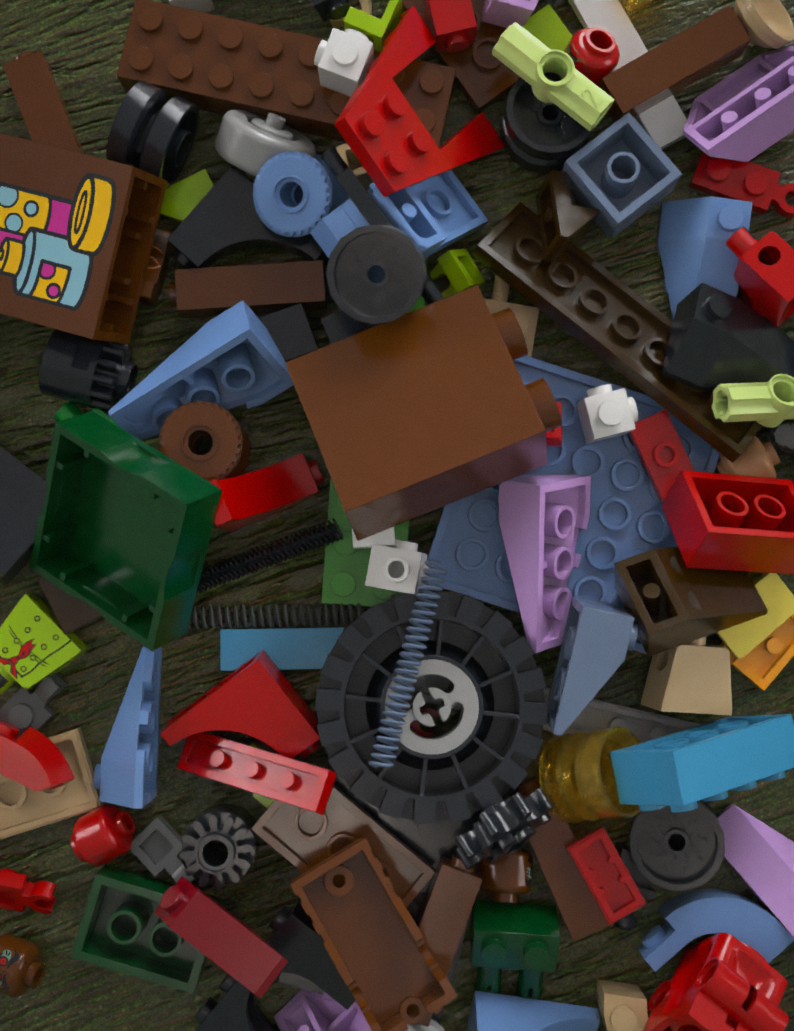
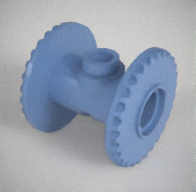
(294, 208)

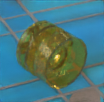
(580, 775)

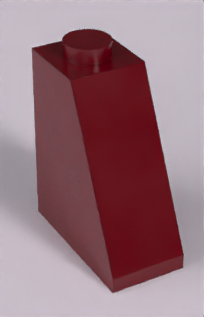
(220, 936)

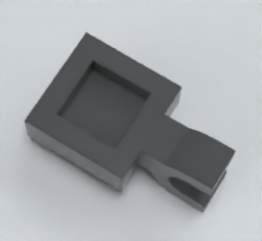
(31, 707)
(160, 848)

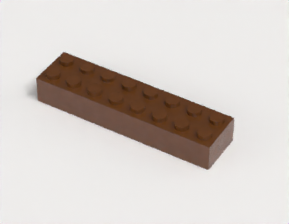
(257, 69)

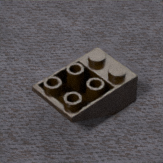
(682, 602)

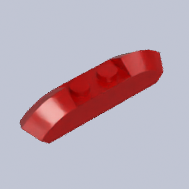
(32, 759)

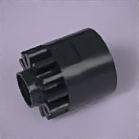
(87, 370)
(233, 828)

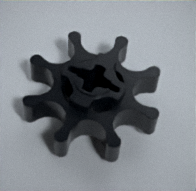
(504, 828)

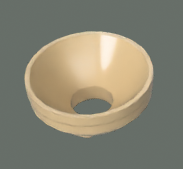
(766, 22)

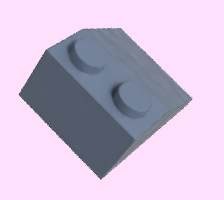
(589, 655)

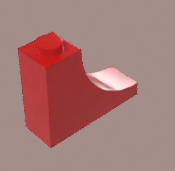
(266, 491)
(255, 703)

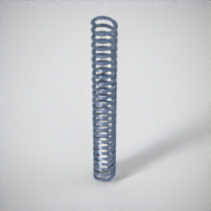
(406, 664)

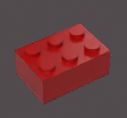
(732, 521)

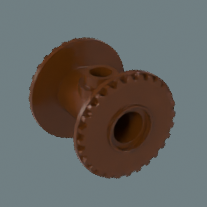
(199, 421)

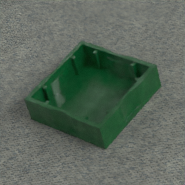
(123, 528)

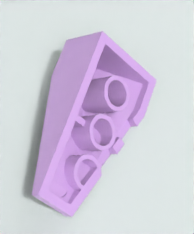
(540, 534)
(762, 861)

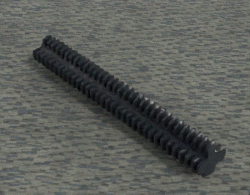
(269, 555)

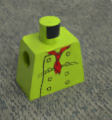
(34, 644)

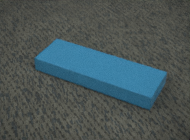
(285, 646)

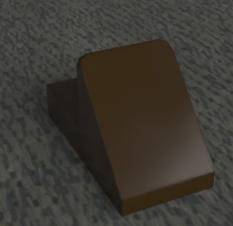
(559, 219)

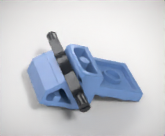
(429, 212)

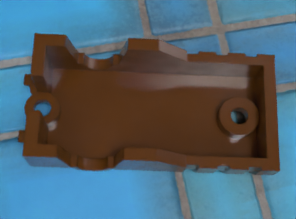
(372, 939)

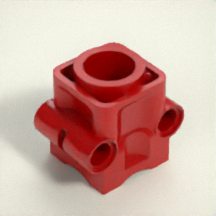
(719, 988)

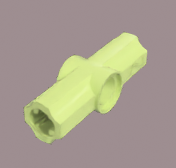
(532, 59)
(757, 401)

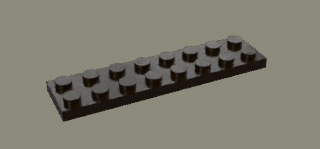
(606, 320)

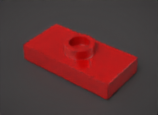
(660, 451)
(605, 875)

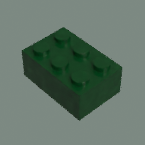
(129, 937)

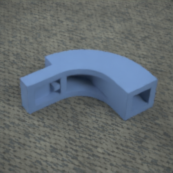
(712, 912)

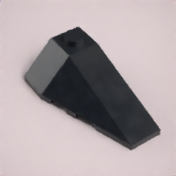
(724, 342)

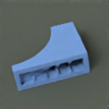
(515, 1013)

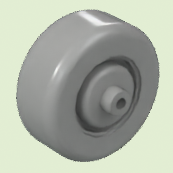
(252, 140)

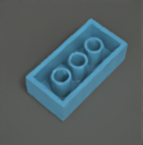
(704, 762)

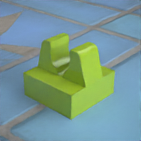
(460, 271)

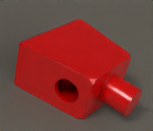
(765, 272)

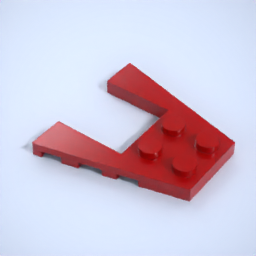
(387, 130)

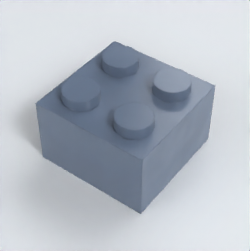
(620, 175)

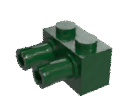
(513, 938)

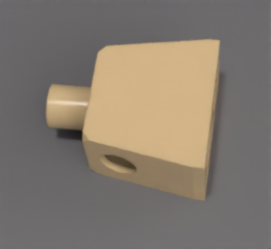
(690, 680)

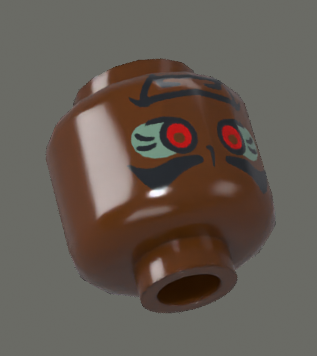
(507, 876)
(19, 965)

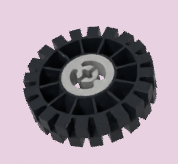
(490, 678)

